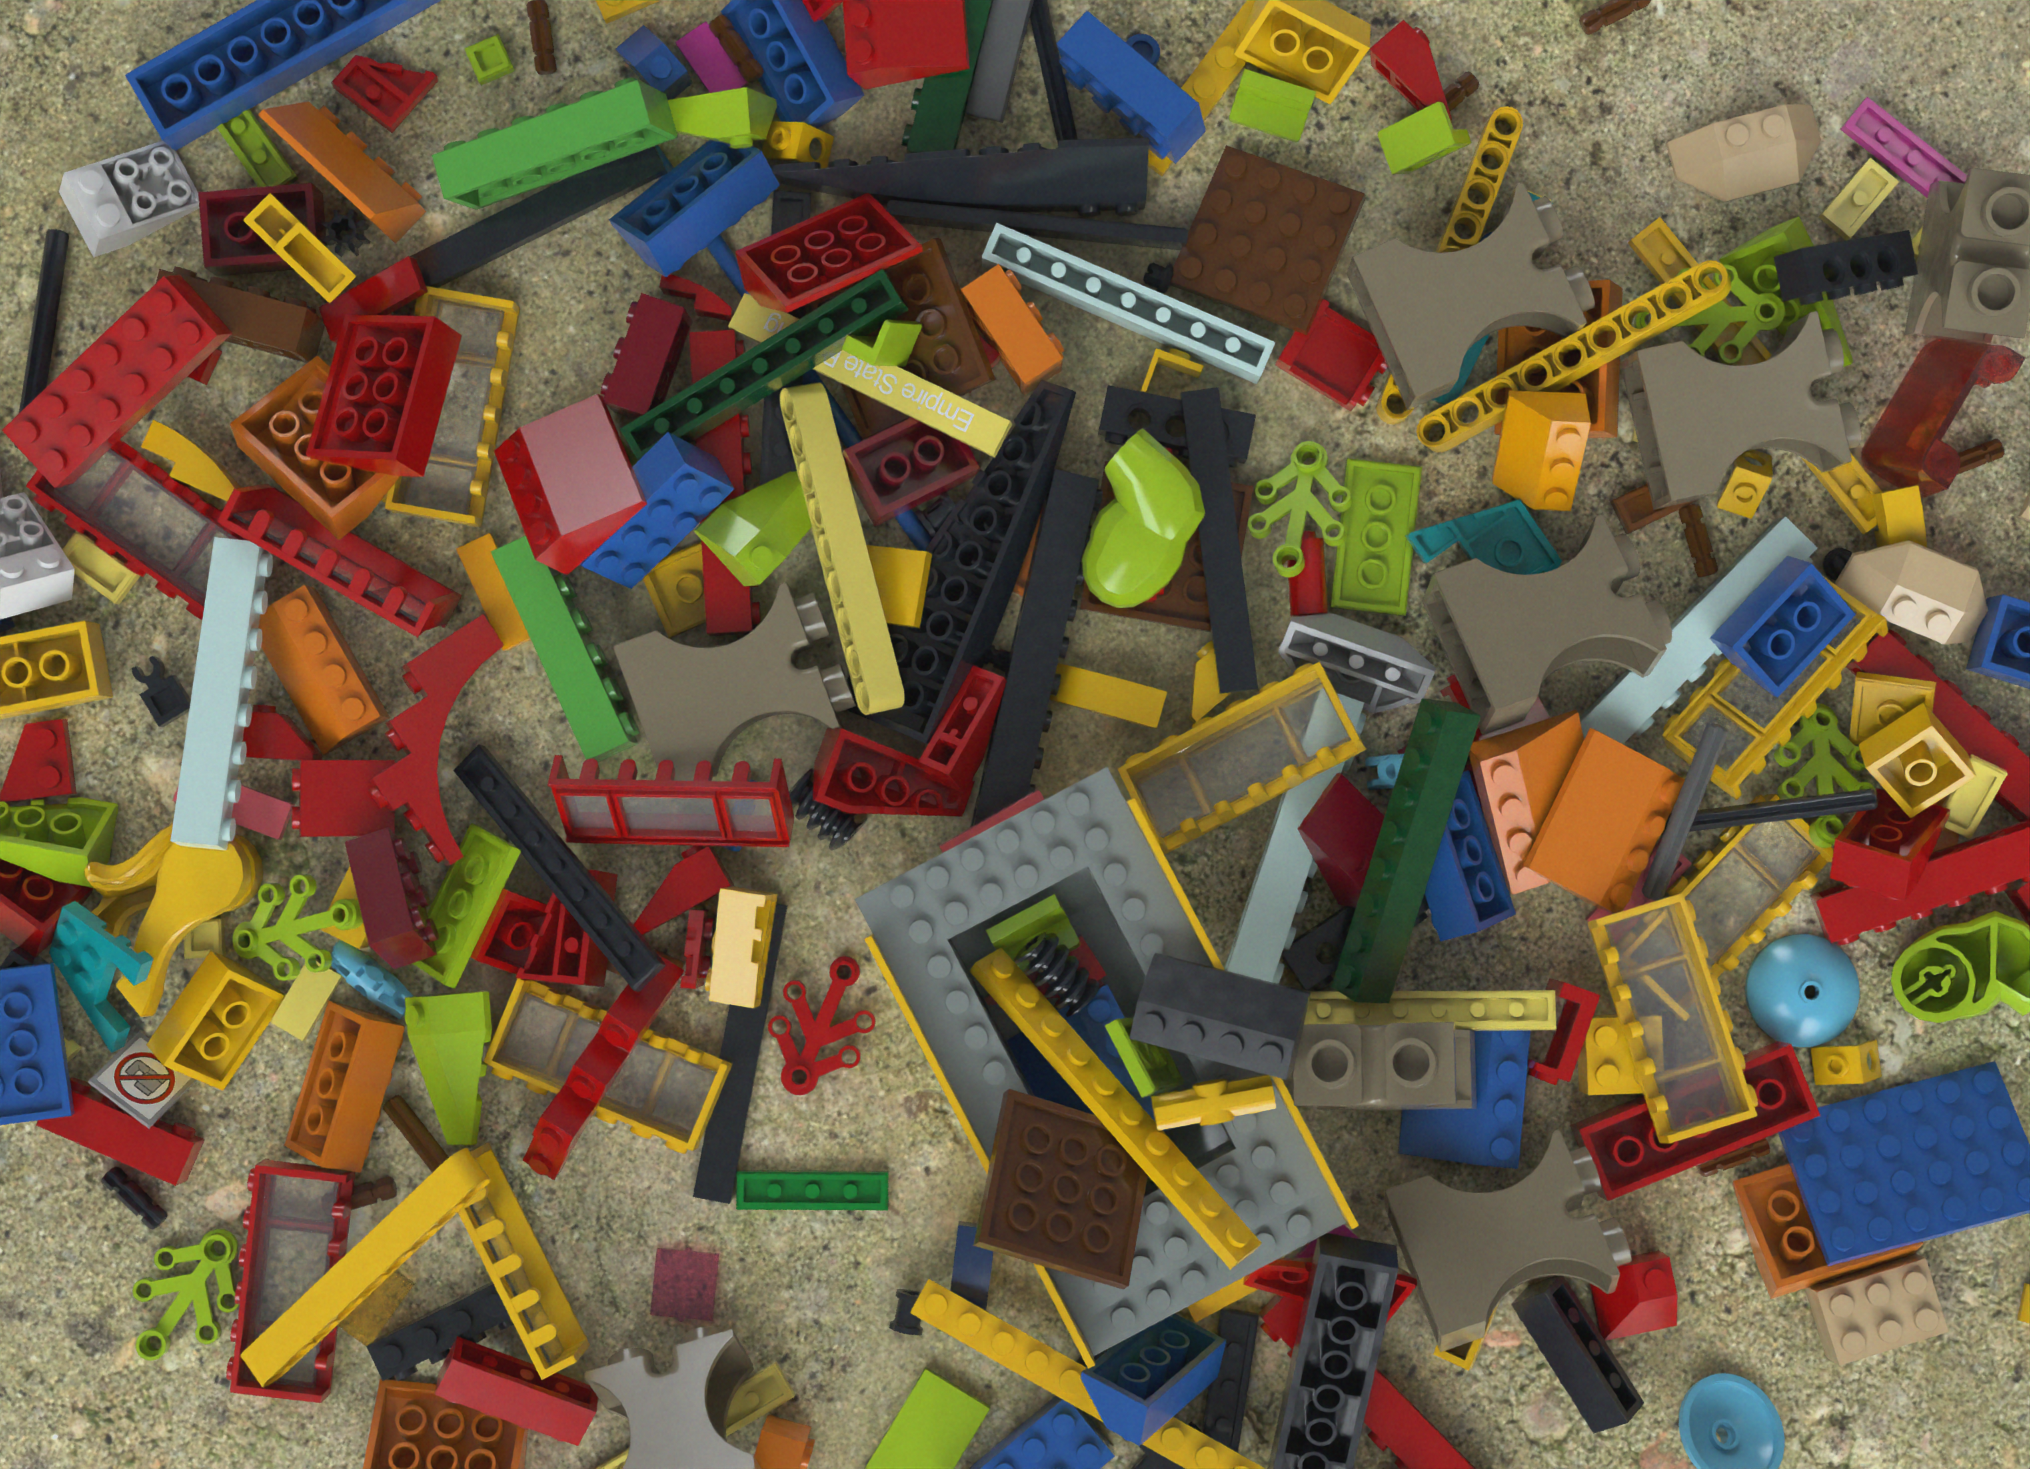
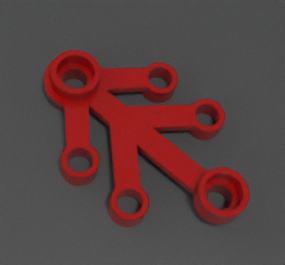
(818, 1031)

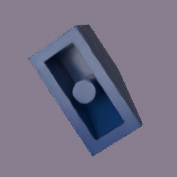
(654, 63)

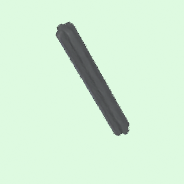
(1684, 811)

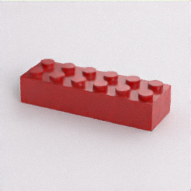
(117, 381)
(1628, 1148)

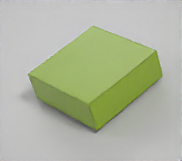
(489, 59)

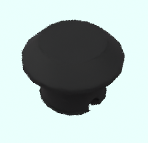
(1159, 277)
(1835, 562)

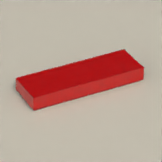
(376, 295)

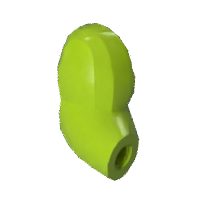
(1146, 528)
(1965, 969)

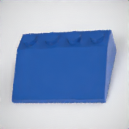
(1090, 1026)
(1482, 1134)

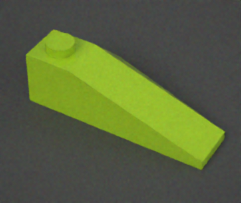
(725, 116)
(1758, 271)
(758, 528)
(58, 837)
(448, 1045)

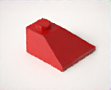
(510, 931)
(1642, 1299)

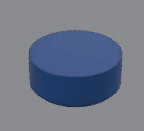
(1146, 47)

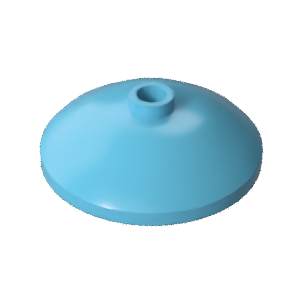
(1778, 984)
(1740, 1415)

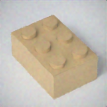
(1876, 1310)

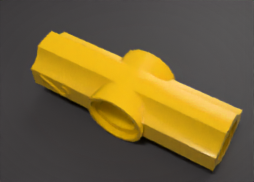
(1213, 1102)

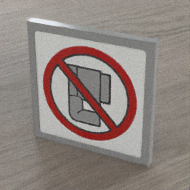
(140, 1082)

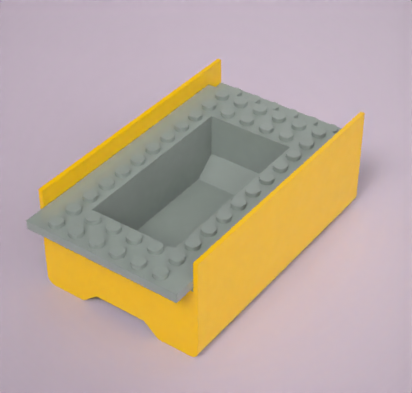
(1127, 907)

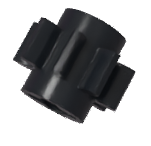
(344, 222)

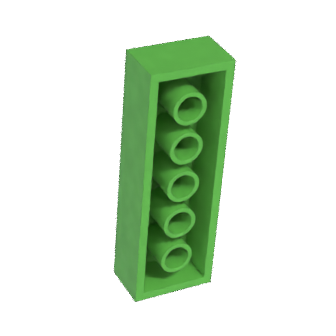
(554, 144)
(567, 653)

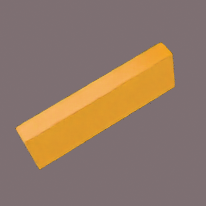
(493, 591)

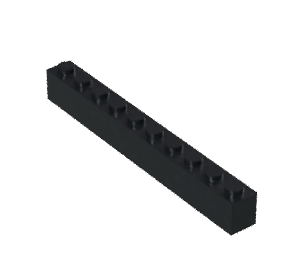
(1038, 643)

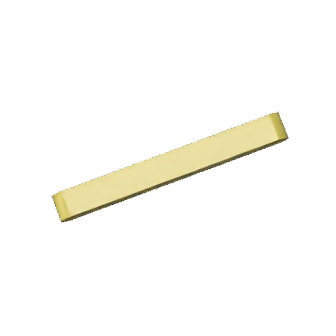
(842, 548)

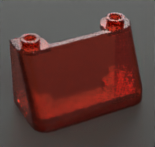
(1908, 436)

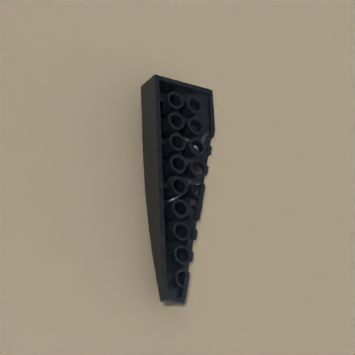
(1073, 177)
(976, 567)

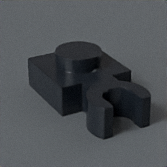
(165, 697)

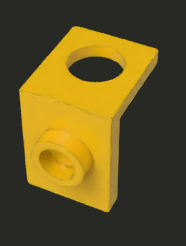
(792, 141)
(1175, 360)
(1746, 484)
(1845, 1063)

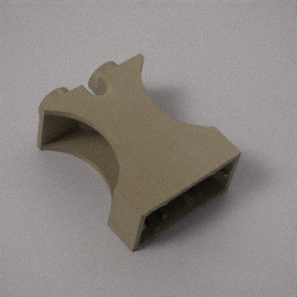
(1974, 259)
(1439, 304)
(1704, 414)
(1518, 629)
(705, 697)
(1386, 1067)
(1483, 1245)
(678, 1414)

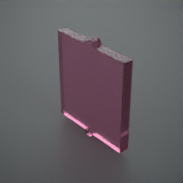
(684, 1284)

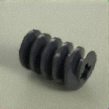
(832, 821)
(1059, 972)

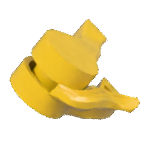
(179, 890)

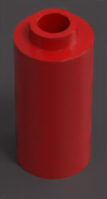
(1309, 587)

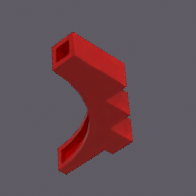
(418, 731)
(596, 1071)

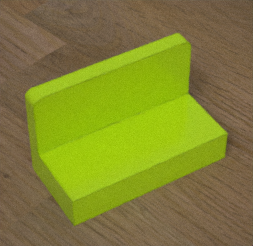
(1271, 105)
(1421, 139)
(889, 348)
(1042, 917)

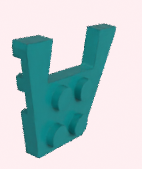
(1497, 536)
(88, 963)

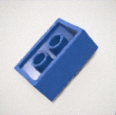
(1783, 625)

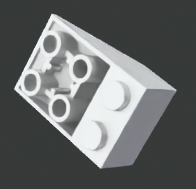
(128, 196)
(31, 561)

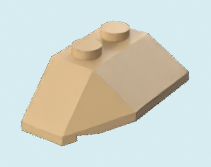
(1747, 152)
(1918, 590)

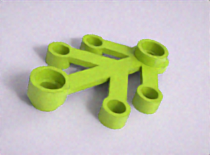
(1721, 315)
(1299, 503)
(1822, 767)
(289, 928)
(191, 1288)

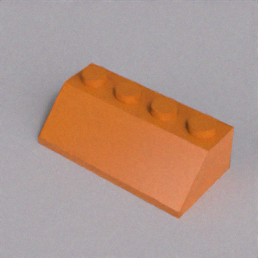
(319, 669)
(344, 1087)

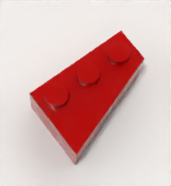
(562, 947)

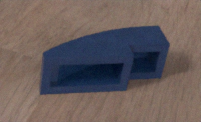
(971, 1267)

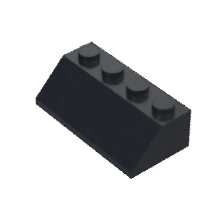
(1220, 1016)

